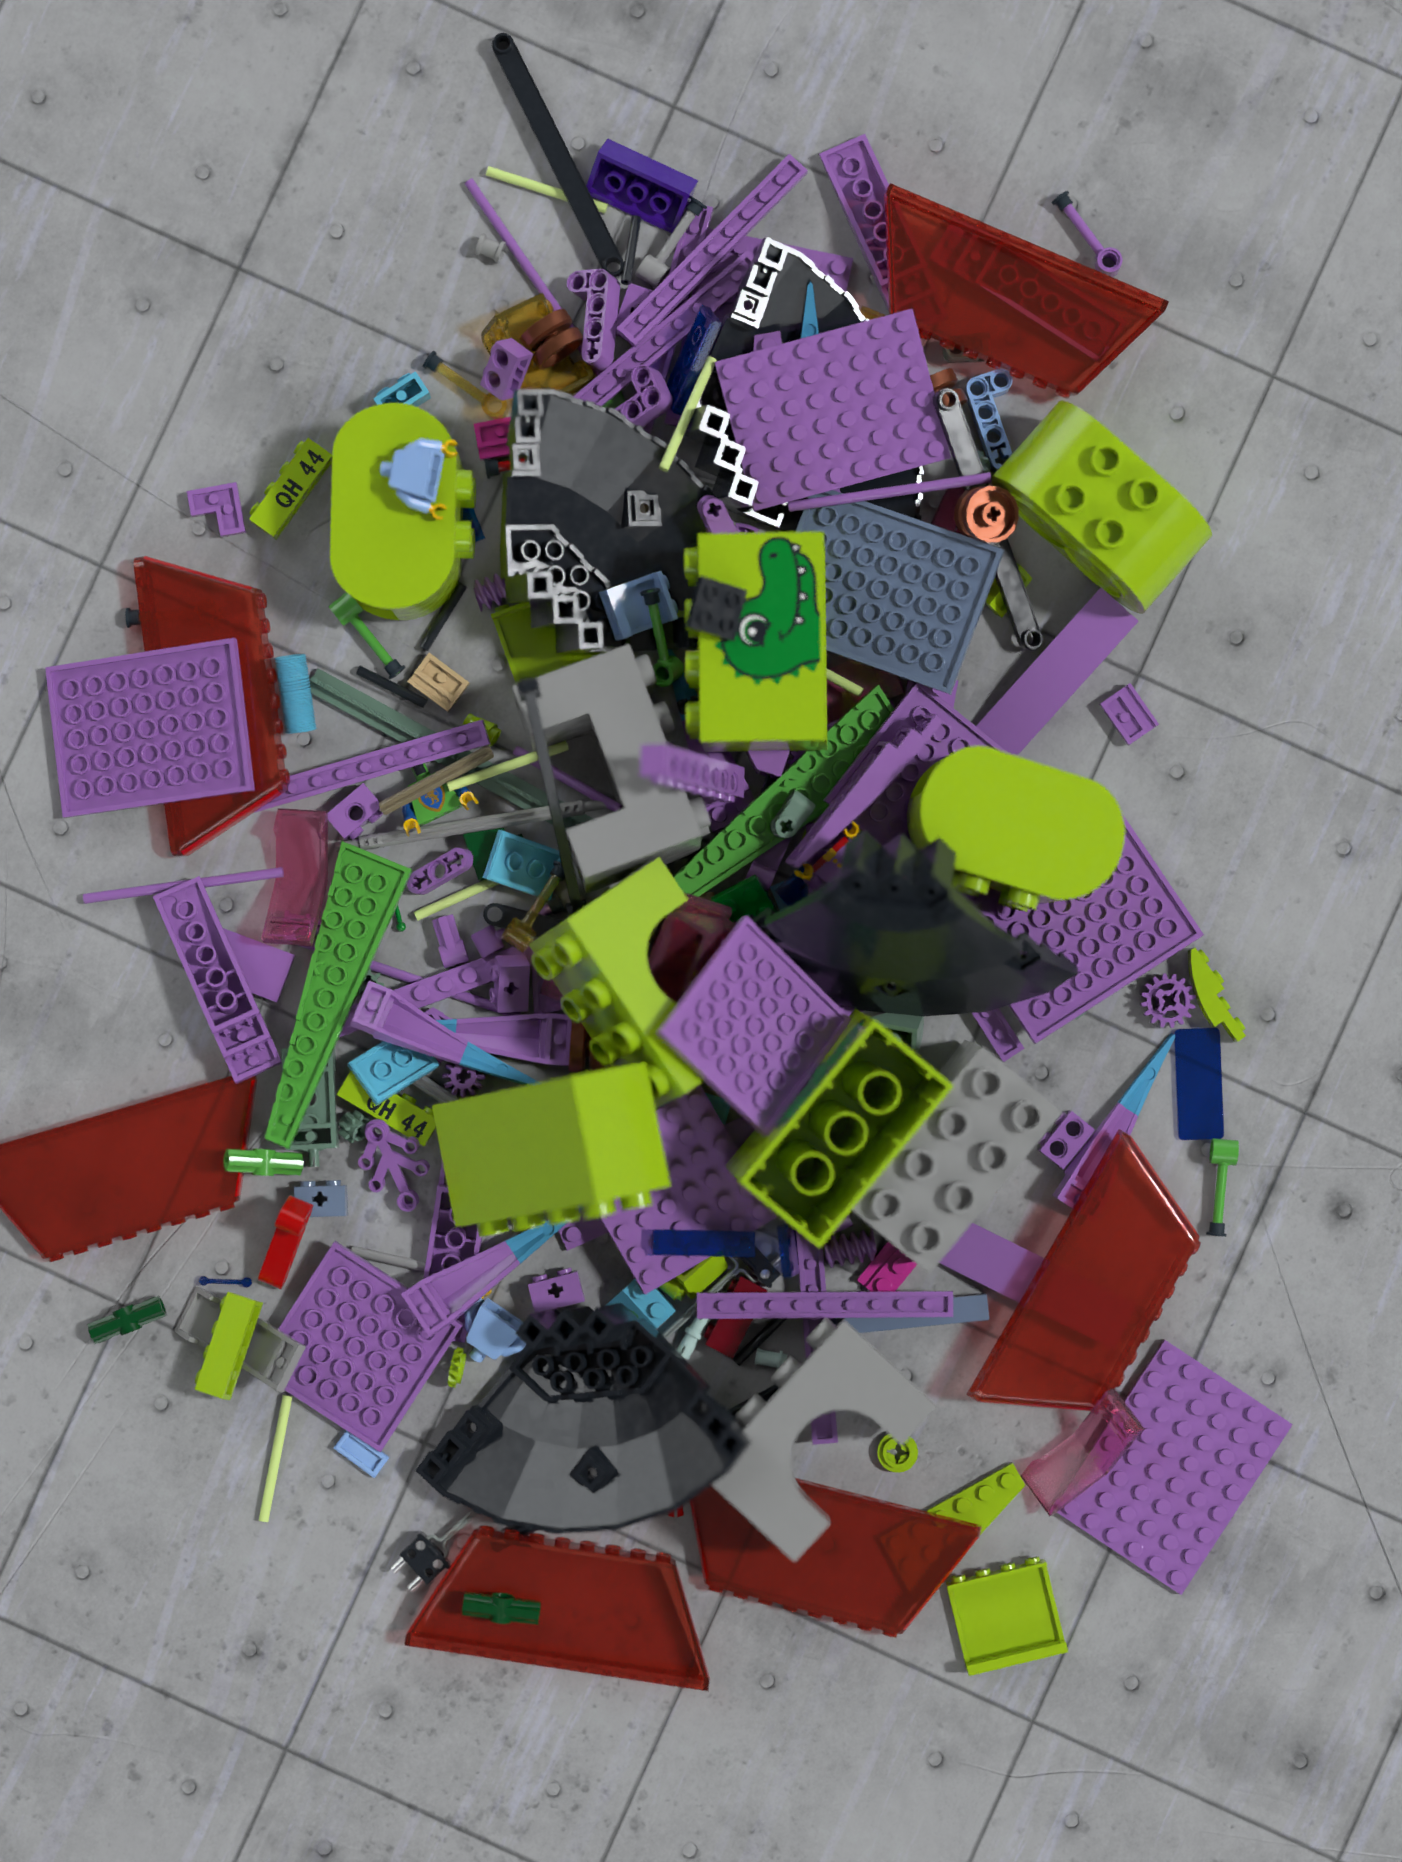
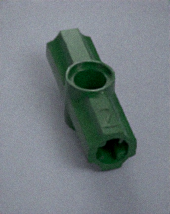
(127, 1319)
(501, 1608)

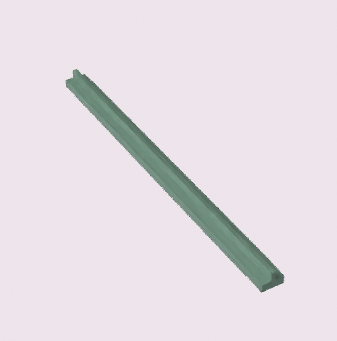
(405, 729)

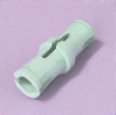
(693, 1335)

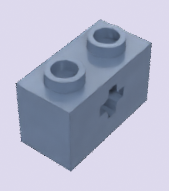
(336, 1197)

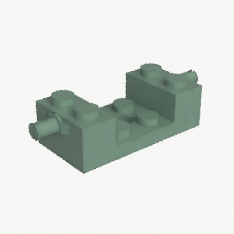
(319, 1124)

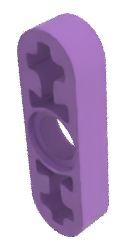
(429, 869)

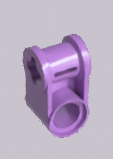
(719, 519)

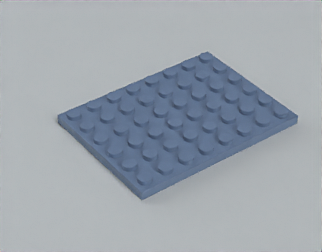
(901, 590)

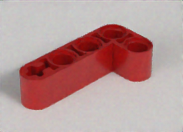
(285, 1241)

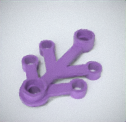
(392, 1160)

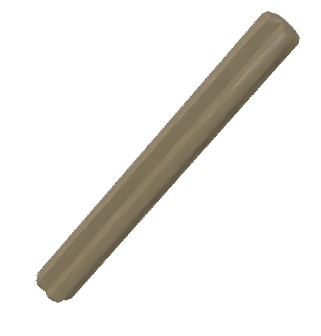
(436, 780)

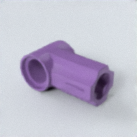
(451, 945)

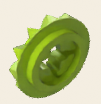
(456, 1367)
(888, 1459)

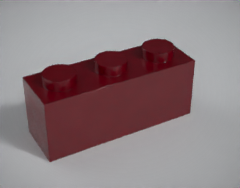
(729, 1333)

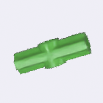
(263, 1162)

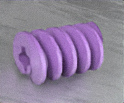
(490, 591)
(850, 1248)

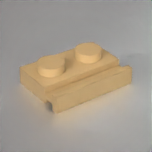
(438, 682)

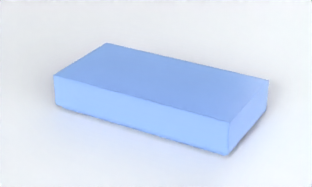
(361, 1454)

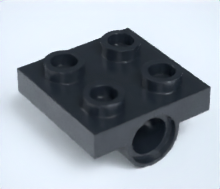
(716, 608)

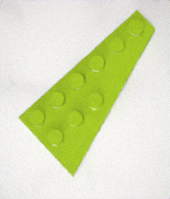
(984, 1499)

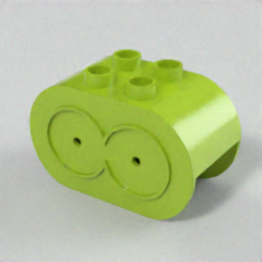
(1102, 506)
(380, 549)
(1017, 826)

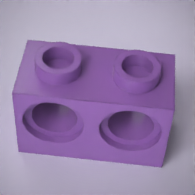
(506, 368)
(1070, 1144)

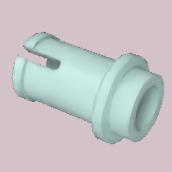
(770, 1358)

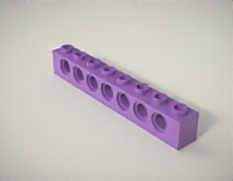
(691, 772)

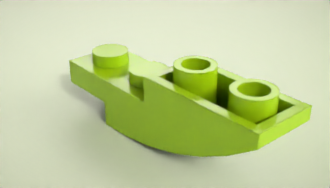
(1206, 986)

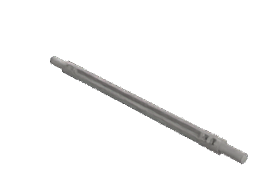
(483, 823)

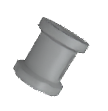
(490, 248)

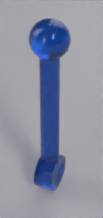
(246, 1282)

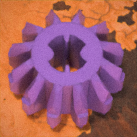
(457, 1083)

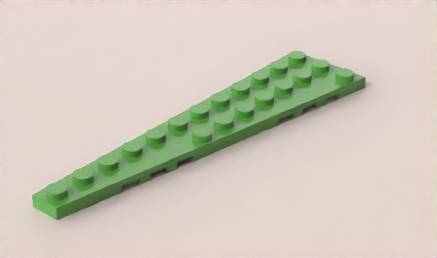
(811, 775)
(351, 930)

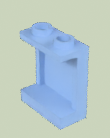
(628, 609)

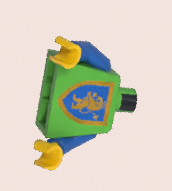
(433, 804)

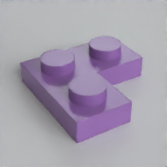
(223, 501)

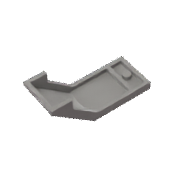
(270, 1354)

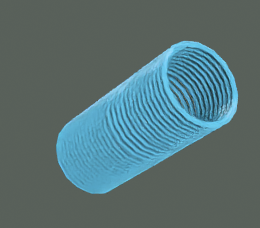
(295, 700)

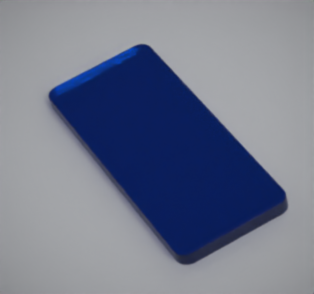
(1199, 1083)

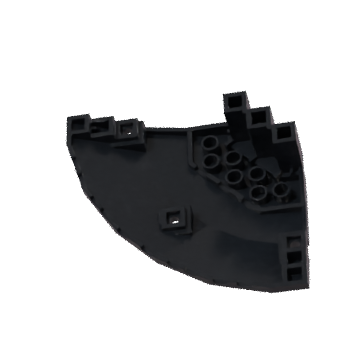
(777, 299)
(566, 537)
(906, 925)
(581, 1398)

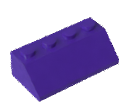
(640, 185)

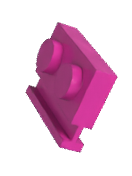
(492, 438)
(887, 1269)

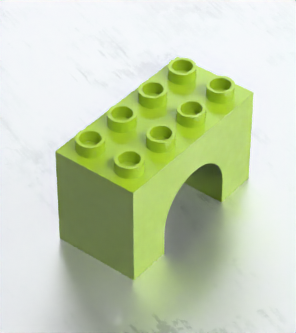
(606, 980)

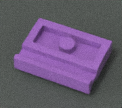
(1129, 714)

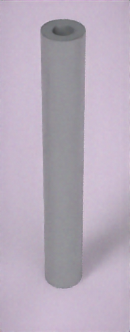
(389, 1258)

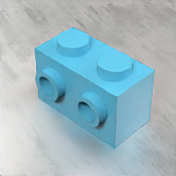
(408, 391)

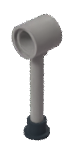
(653, 269)

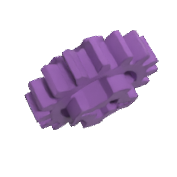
(1177, 1007)

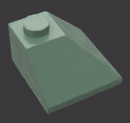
(904, 1027)

